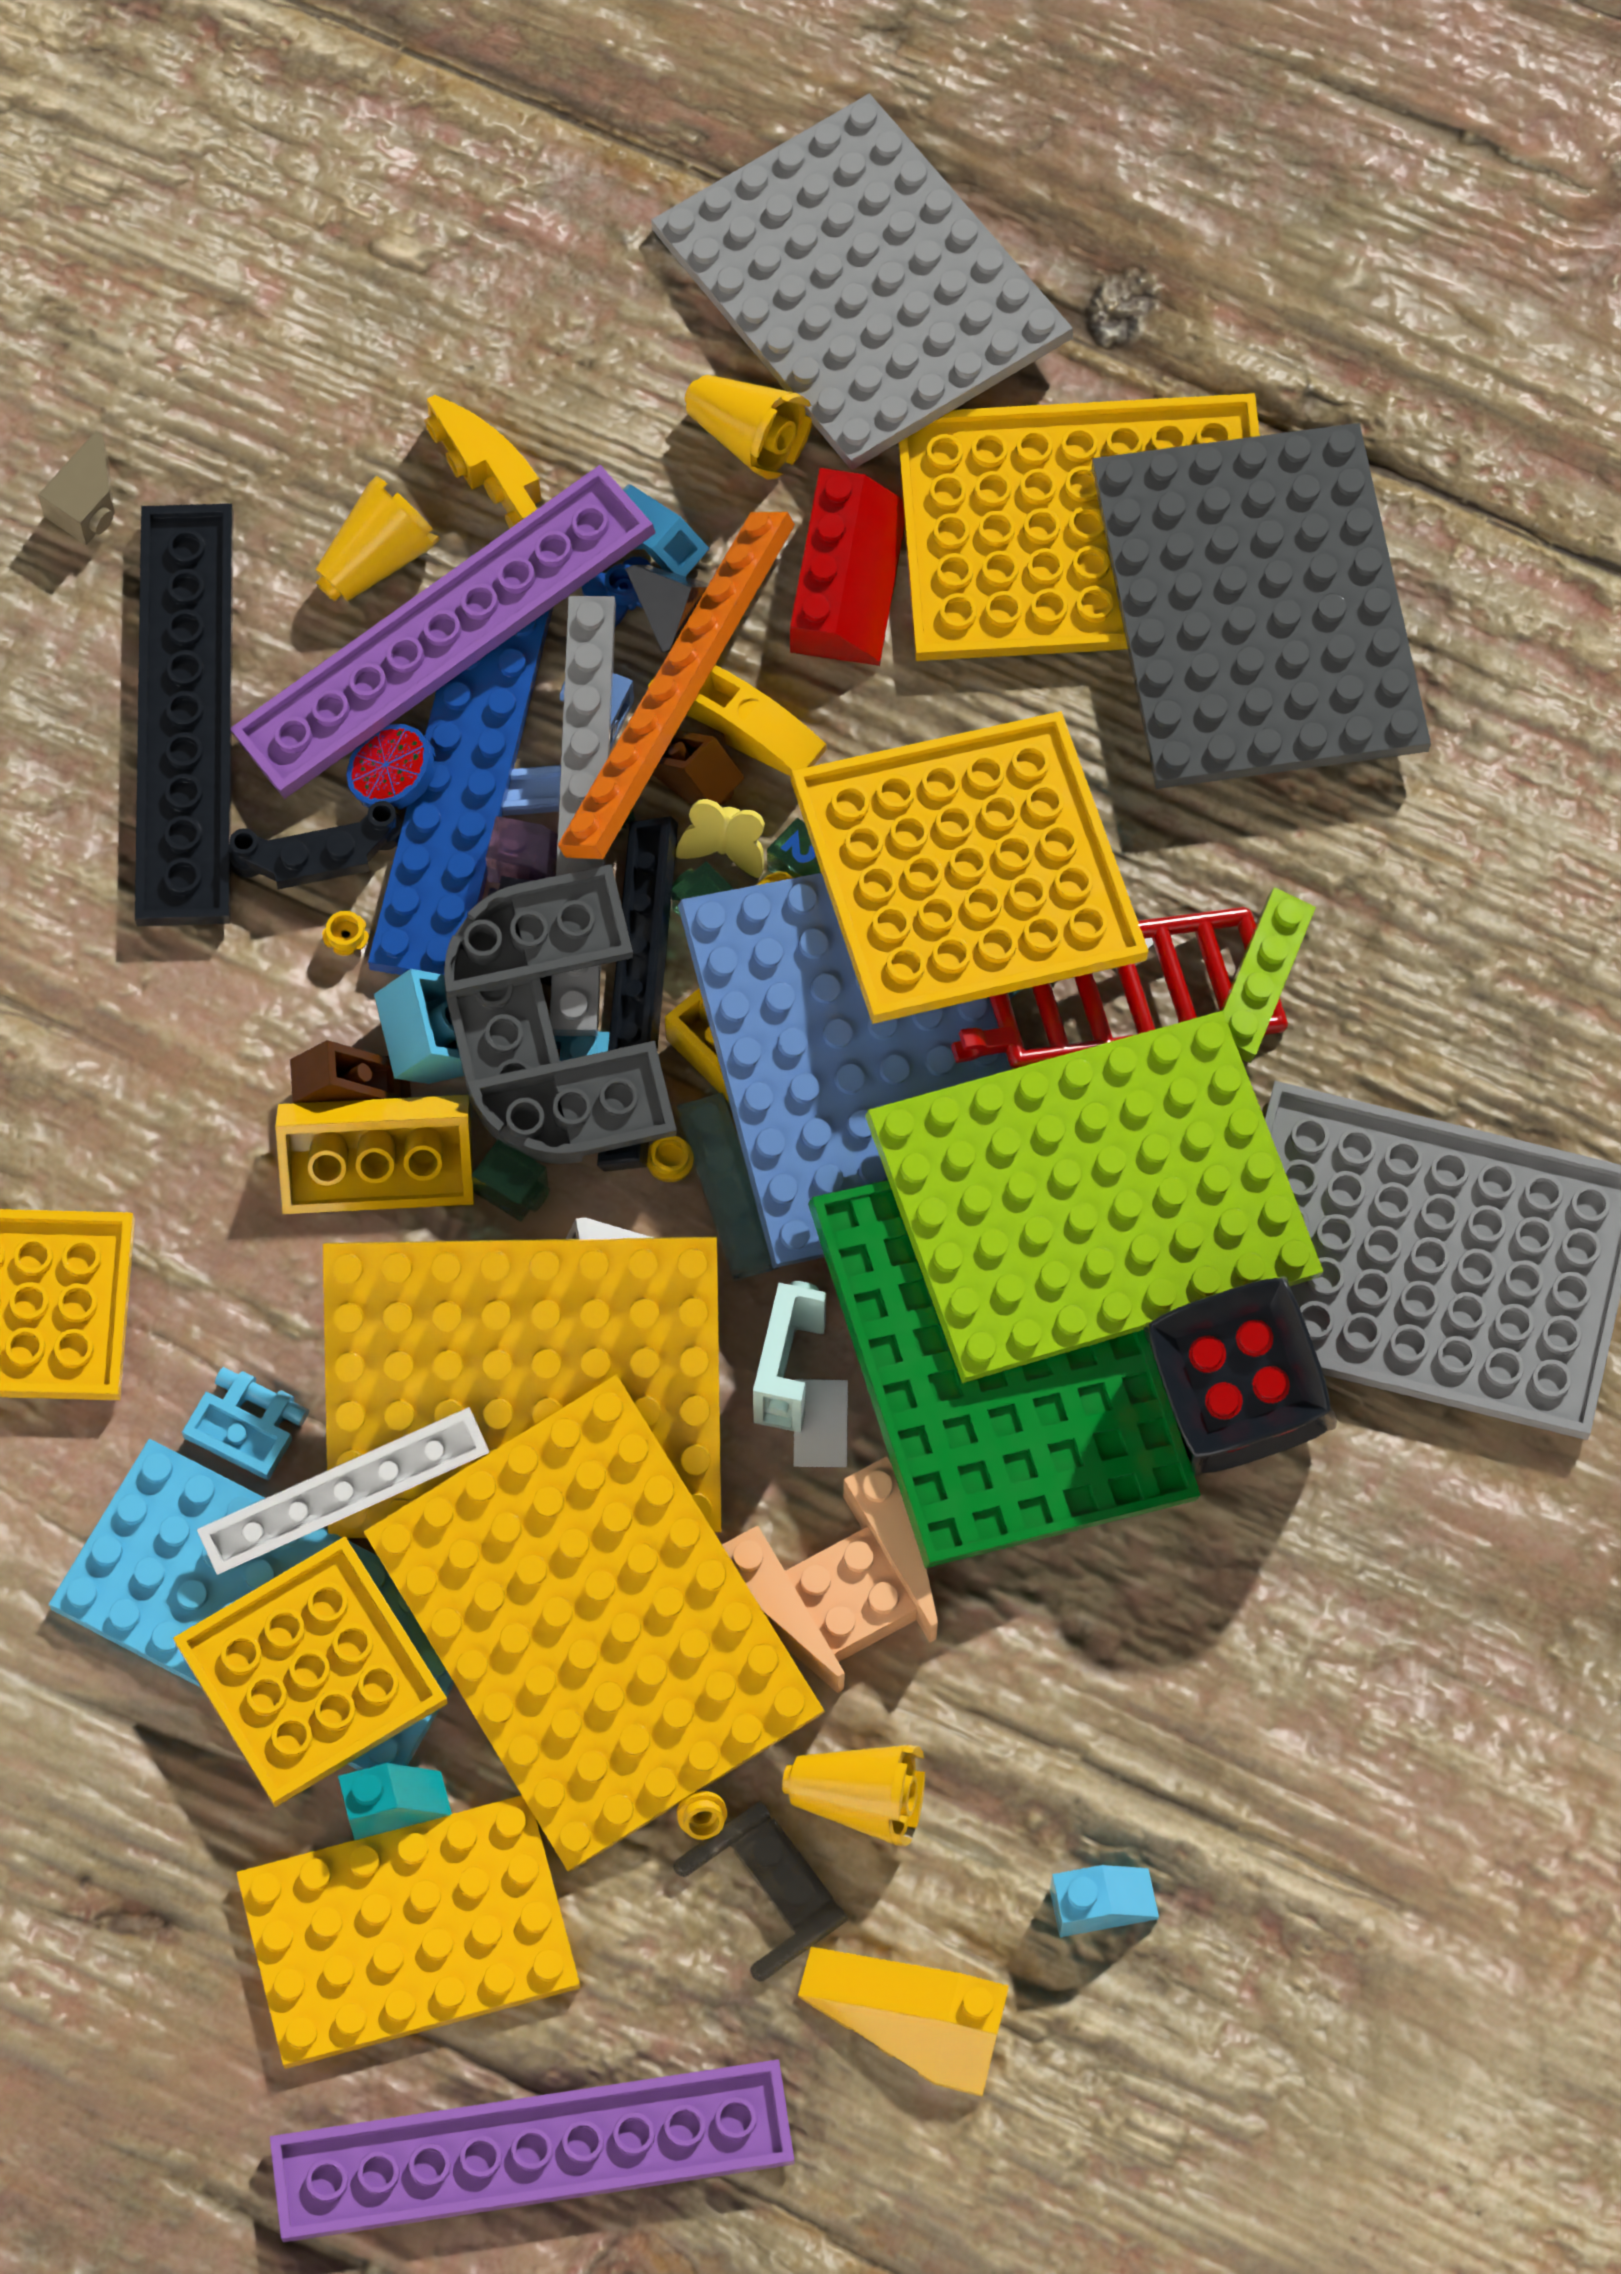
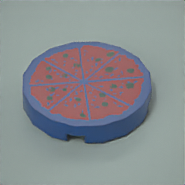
(391, 767)

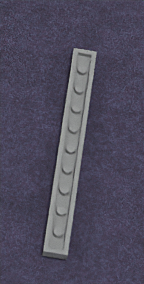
(584, 752)

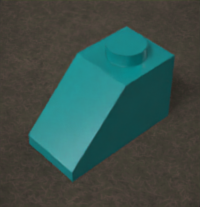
(392, 1798)

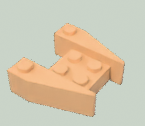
(849, 1590)

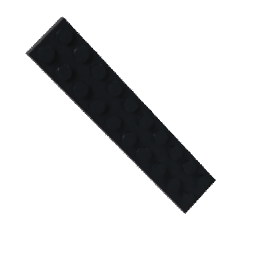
(185, 716)

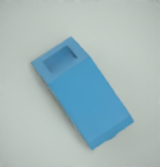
(675, 543)

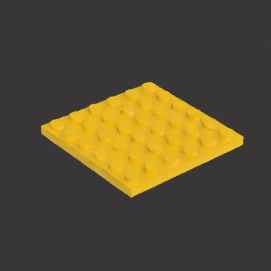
(968, 867)

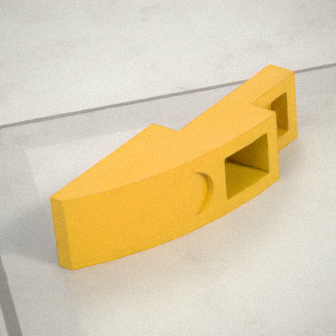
(484, 458)
(755, 723)

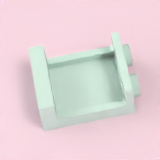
(780, 1400)

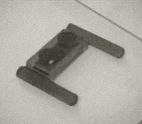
(781, 1876)

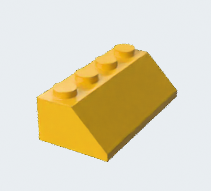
(375, 1154)

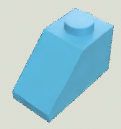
(1102, 1898)

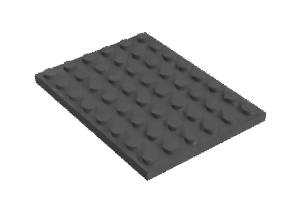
(1259, 606)

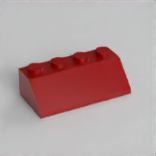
(847, 569)

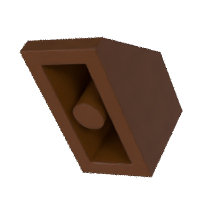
(698, 769)
(341, 1074)

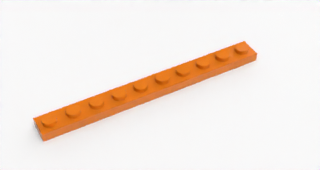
(675, 686)

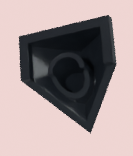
(666, 600)

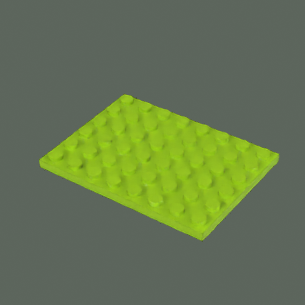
(1090, 1193)

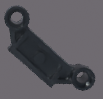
(318, 853)

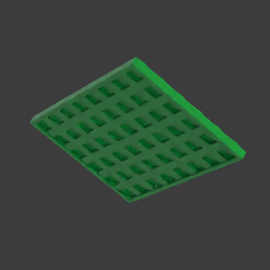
(1010, 1451)

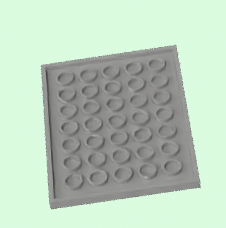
(861, 280)
(1453, 1259)

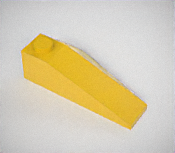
(919, 2014)

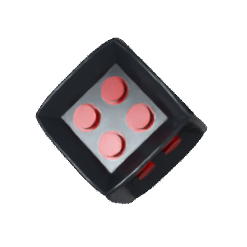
(1241, 1375)

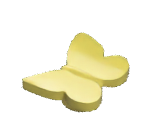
(724, 832)

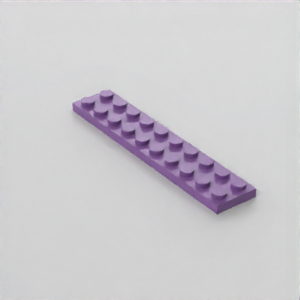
(442, 631)
(531, 2150)

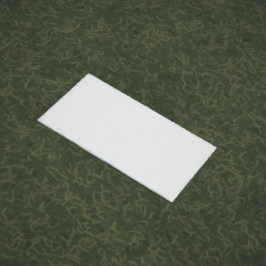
(824, 1425)

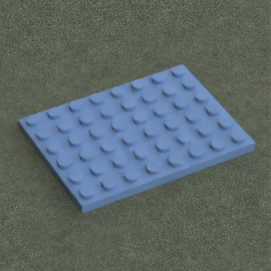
(804, 1050)

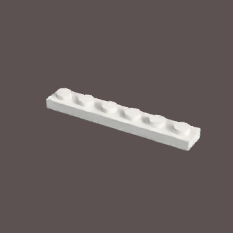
(343, 1490)

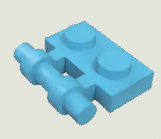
(239, 1435)

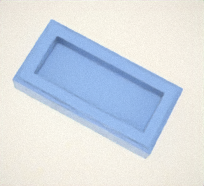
(533, 790)

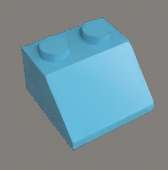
(418, 1028)

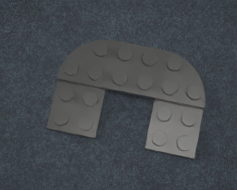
(505, 1032)

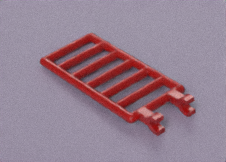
(1007, 1036)

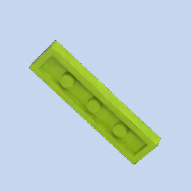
(1265, 969)

